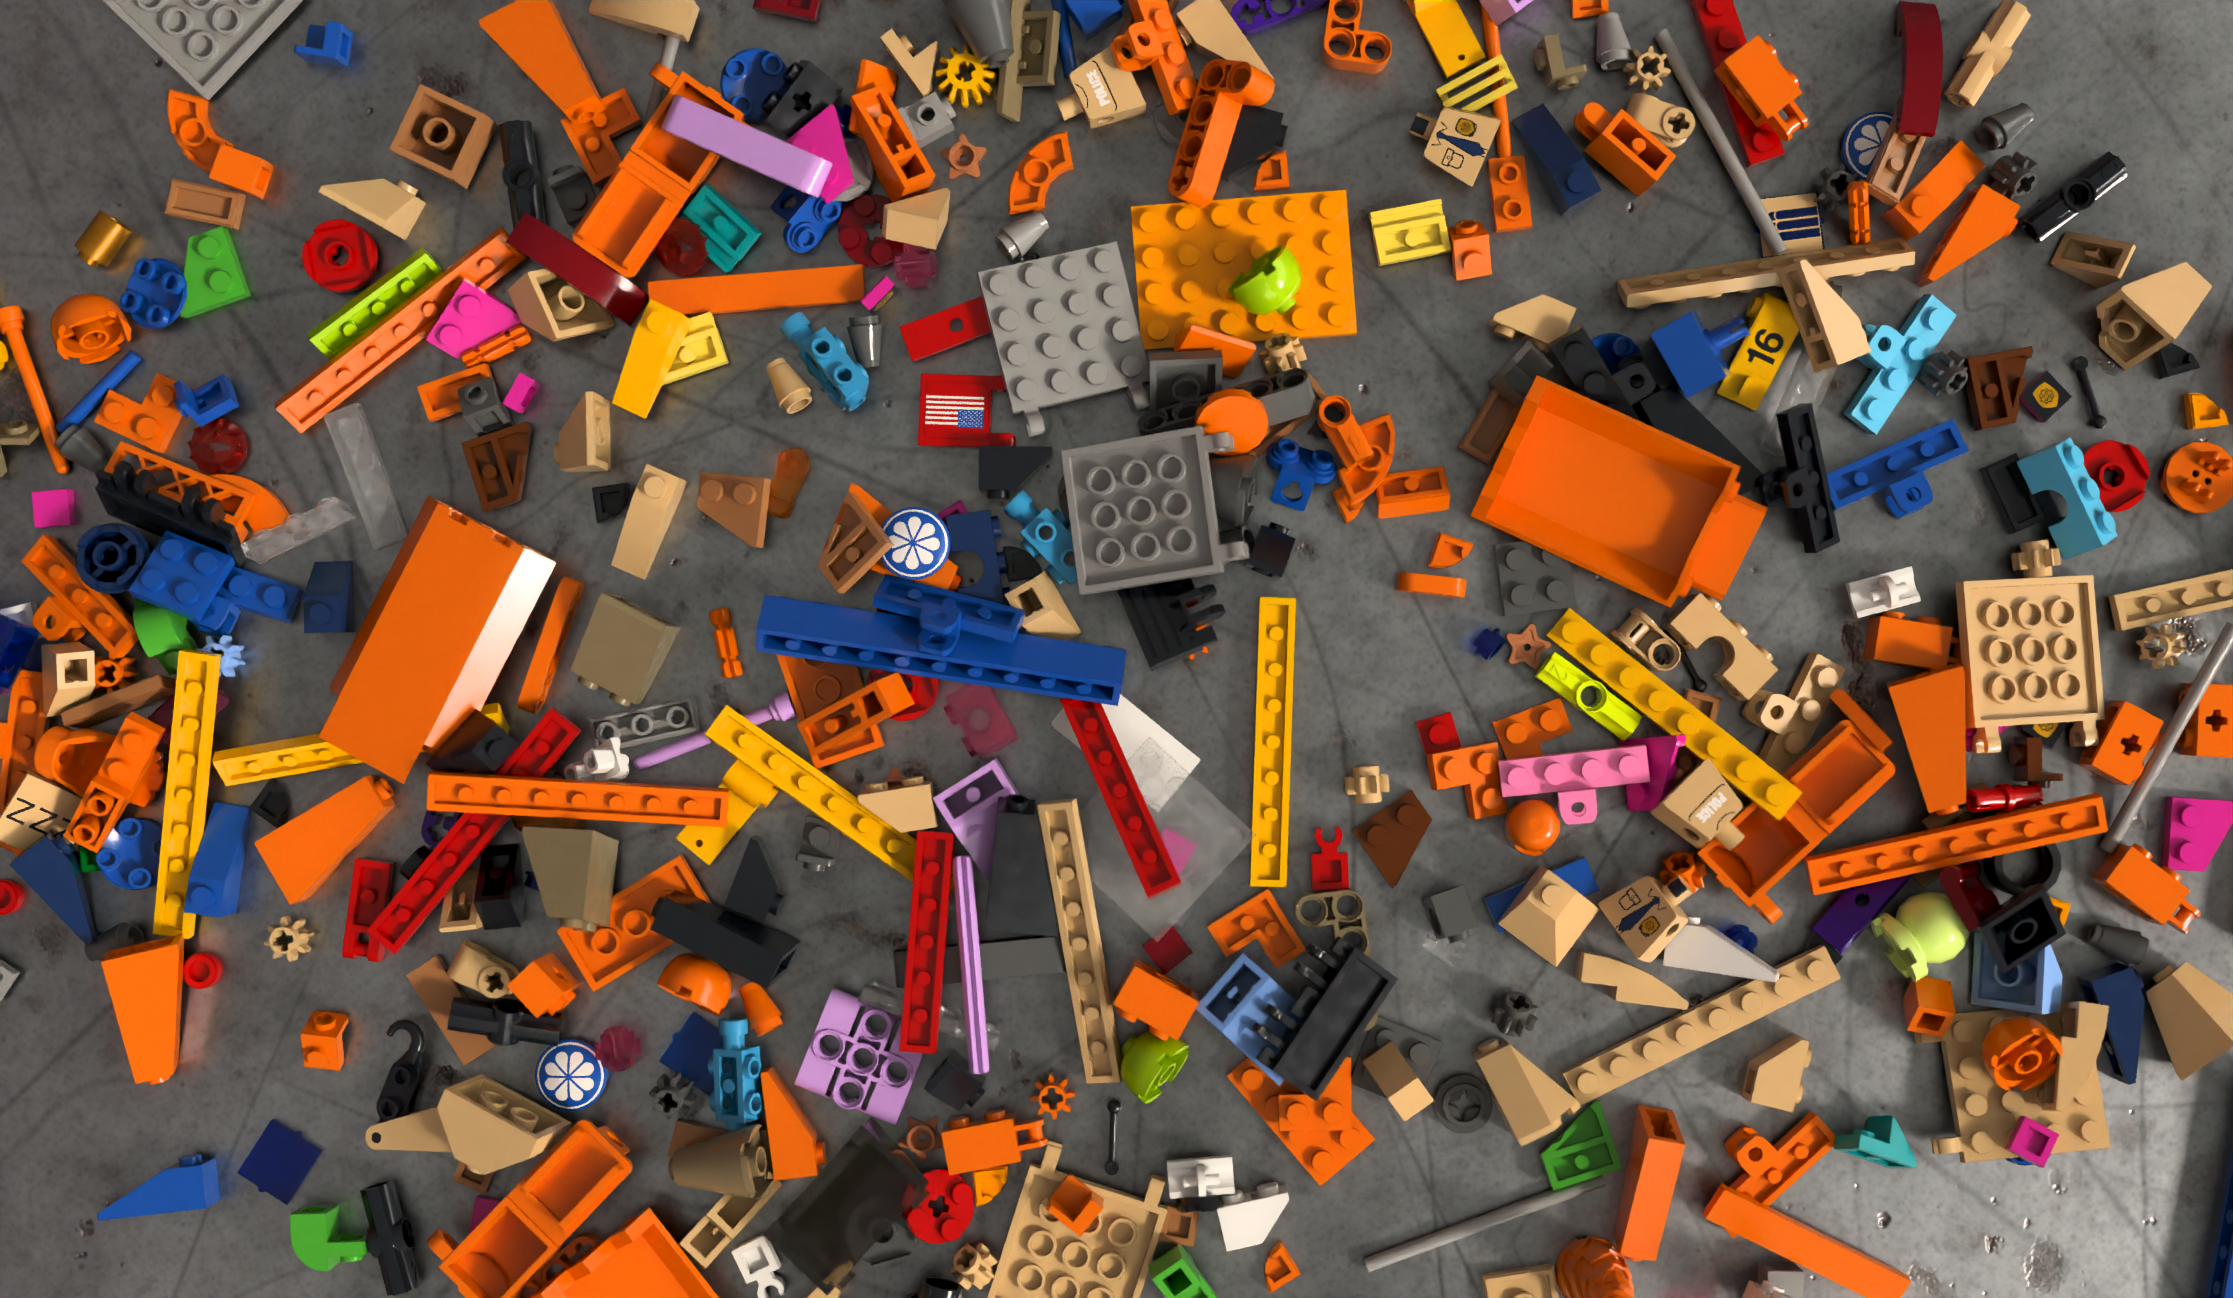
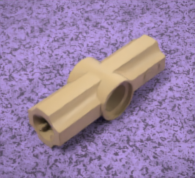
(1987, 54)

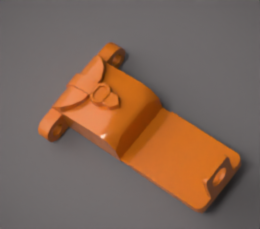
(650, 182)
(1834, 781)
(536, 1214)

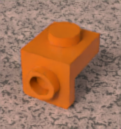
(1470, 250)
(323, 1040)

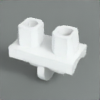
(1882, 592)
(601, 764)
(1200, 1176)

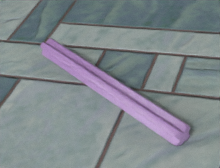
(970, 964)

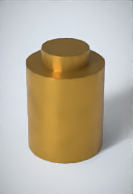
(102, 240)

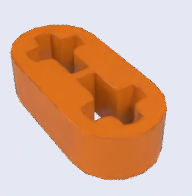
(1431, 584)

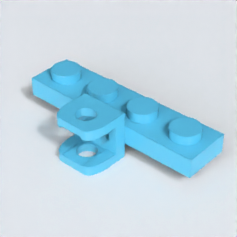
(1896, 361)

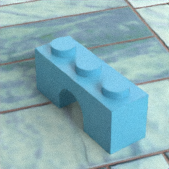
(2063, 470)

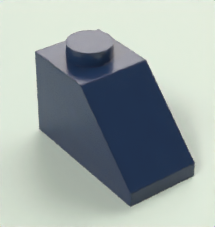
(329, 598)

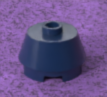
(111, 557)

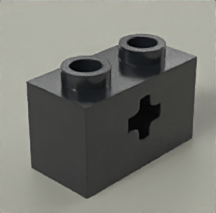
(817, 94)

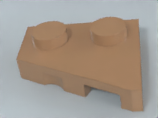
(736, 504)
(852, 546)

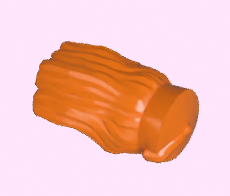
(77, 755)

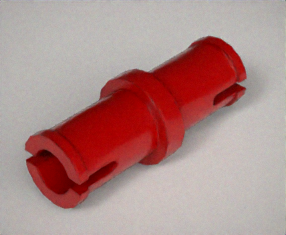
(2003, 798)

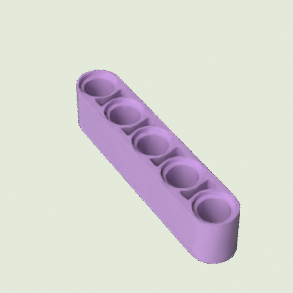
(746, 146)

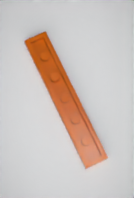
(761, 290)
(1804, 1245)

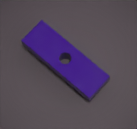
(1847, 920)

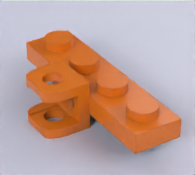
(1157, 43)
(76, 603)
(21, 732)
(1775, 1168)

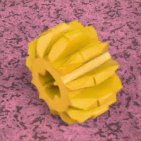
(951, 77)

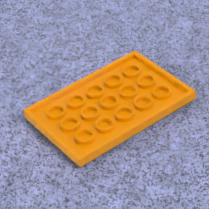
(1194, 254)

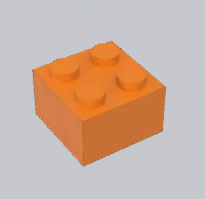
(1155, 1000)

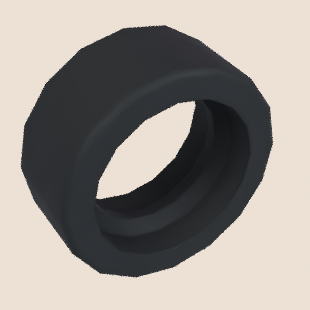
(2047, 875)

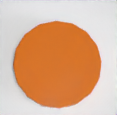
(1234, 413)

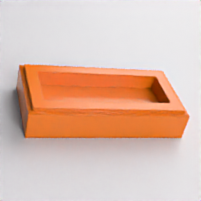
(1862, 719)

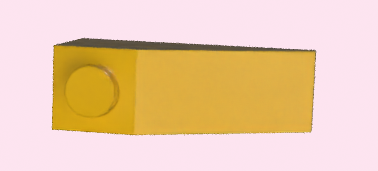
(650, 357)

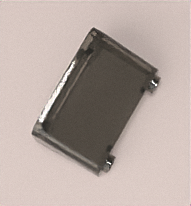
(848, 1207)

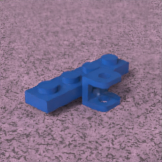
(1898, 471)
(250, 593)
(946, 613)

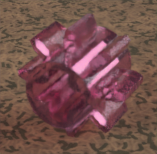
(915, 265)
(617, 1048)

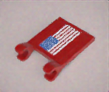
(958, 411)

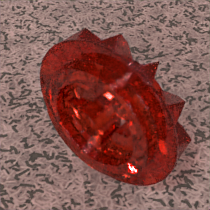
(671, 255)
(225, 461)

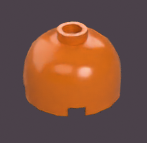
(89, 328)
(697, 981)
(2020, 1052)

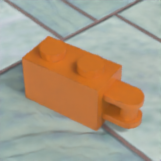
(1763, 87)
(1623, 147)
(1910, 643)
(2146, 887)
(988, 1140)

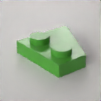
(212, 273)
(1581, 1150)

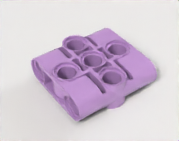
(821, 1065)

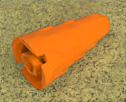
(1593, 1270)

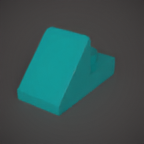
(1879, 1143)

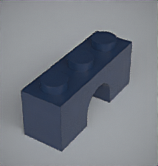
(977, 534)

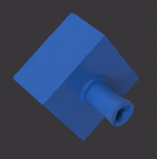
(1695, 351)

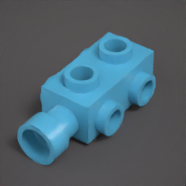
(835, 366)
(1053, 549)
(736, 1076)

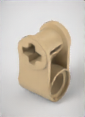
(1658, 116)
(1644, 640)
(478, 969)

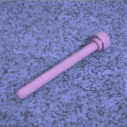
(779, 708)

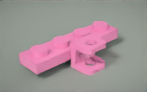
(1574, 776)

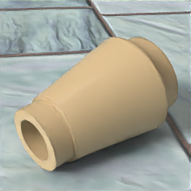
(788, 386)

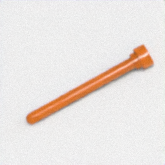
(11, 325)

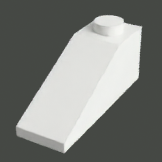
(1708, 950)

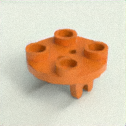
(2191, 492)

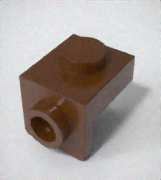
(2026, 758)

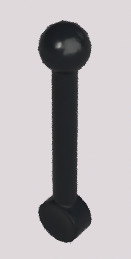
(2080, 364)
(1699, 684)
(1112, 1165)

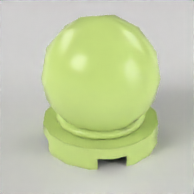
(1922, 932)

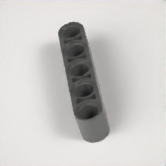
(1284, 395)
(999, 958)

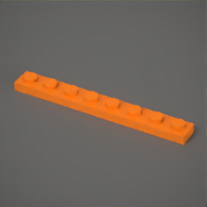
(394, 333)
(577, 799)
(1956, 844)

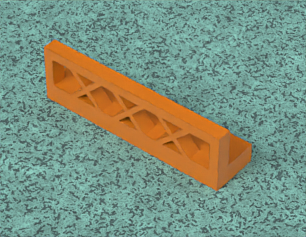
(192, 477)

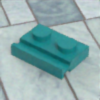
(727, 230)

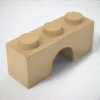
(1744, 665)

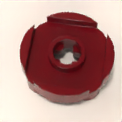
(853, 236)

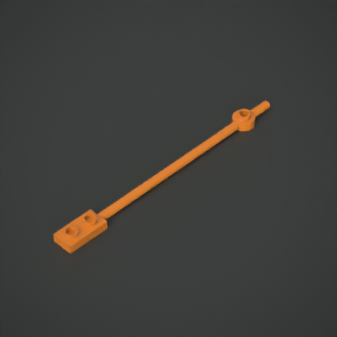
(1507, 172)

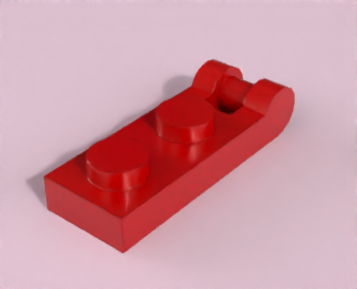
(367, 899)

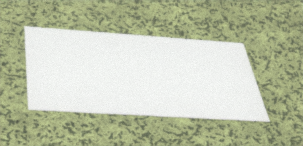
(1132, 730)

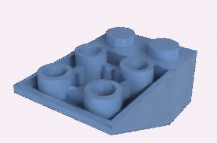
(1239, 1003)

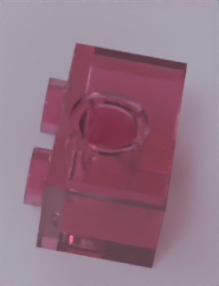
(1000, 729)

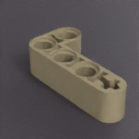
(1339, 922)

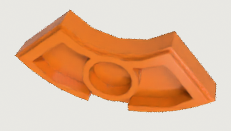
(192, 128)
(1036, 173)
(1366, 477)
(267, 509)

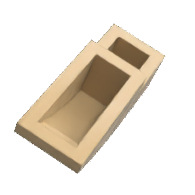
(665, 17)
(1625, 981)
(2081, 1044)
(721, 1226)

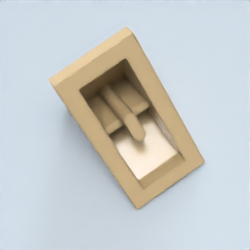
(917, 219)
(2092, 258)
(458, 905)
(1397, 1081)

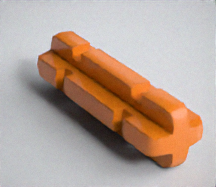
(1858, 212)
(496, 346)
(725, 642)

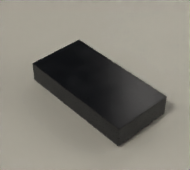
(2012, 495)

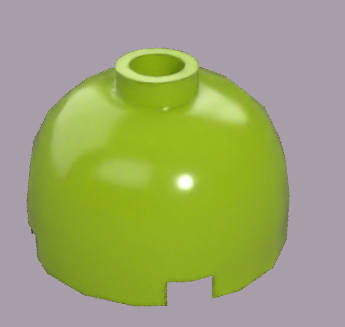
(1269, 283)
(1150, 1063)

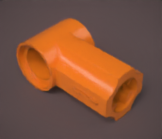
(1344, 435)

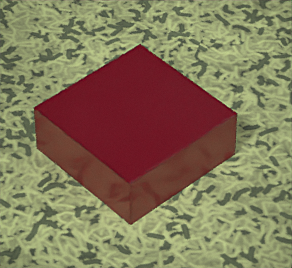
(1168, 951)

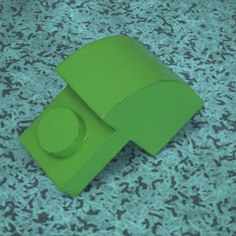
(162, 634)
(318, 1241)
(1178, 1276)

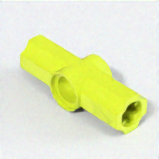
(1606, 709)

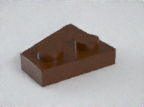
(1995, 386)
(499, 465)
(1394, 835)

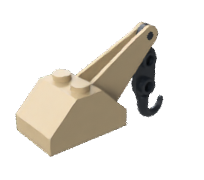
(474, 1120)

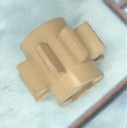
(1652, 78)
(1282, 353)
(2036, 559)
(2152, 651)
(1366, 784)
(278, 942)
(973, 1266)

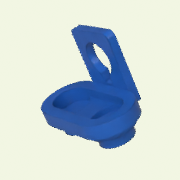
(806, 220)
(1300, 466)

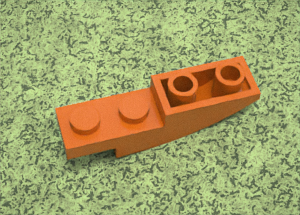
(115, 782)

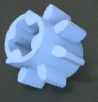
(231, 652)

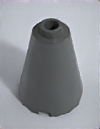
(985, 28)
(1234, 484)

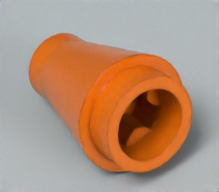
(760, 1009)

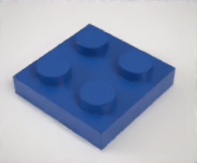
(182, 576)

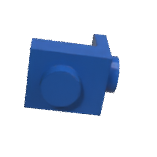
(206, 401)

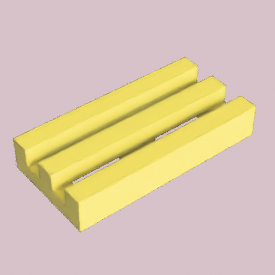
(1473, 74)

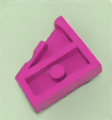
(825, 139)
(471, 319)
(1662, 770)
(2194, 831)

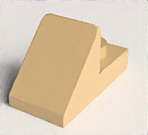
(918, 69)

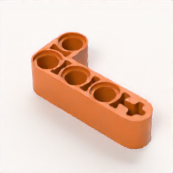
(1355, 40)
(1211, 125)

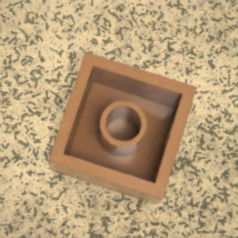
(443, 136)

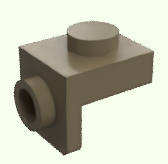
(1550, 60)

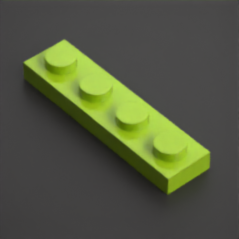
(374, 303)

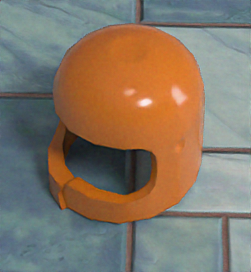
(1531, 827)

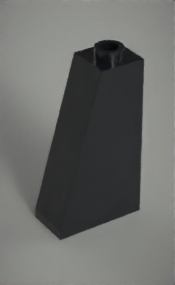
(1676, 416)
(1020, 880)
(724, 937)

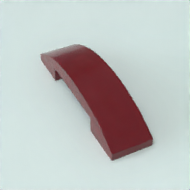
(1921, 68)
(577, 268)

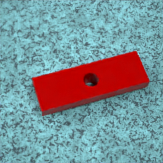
(934, 332)

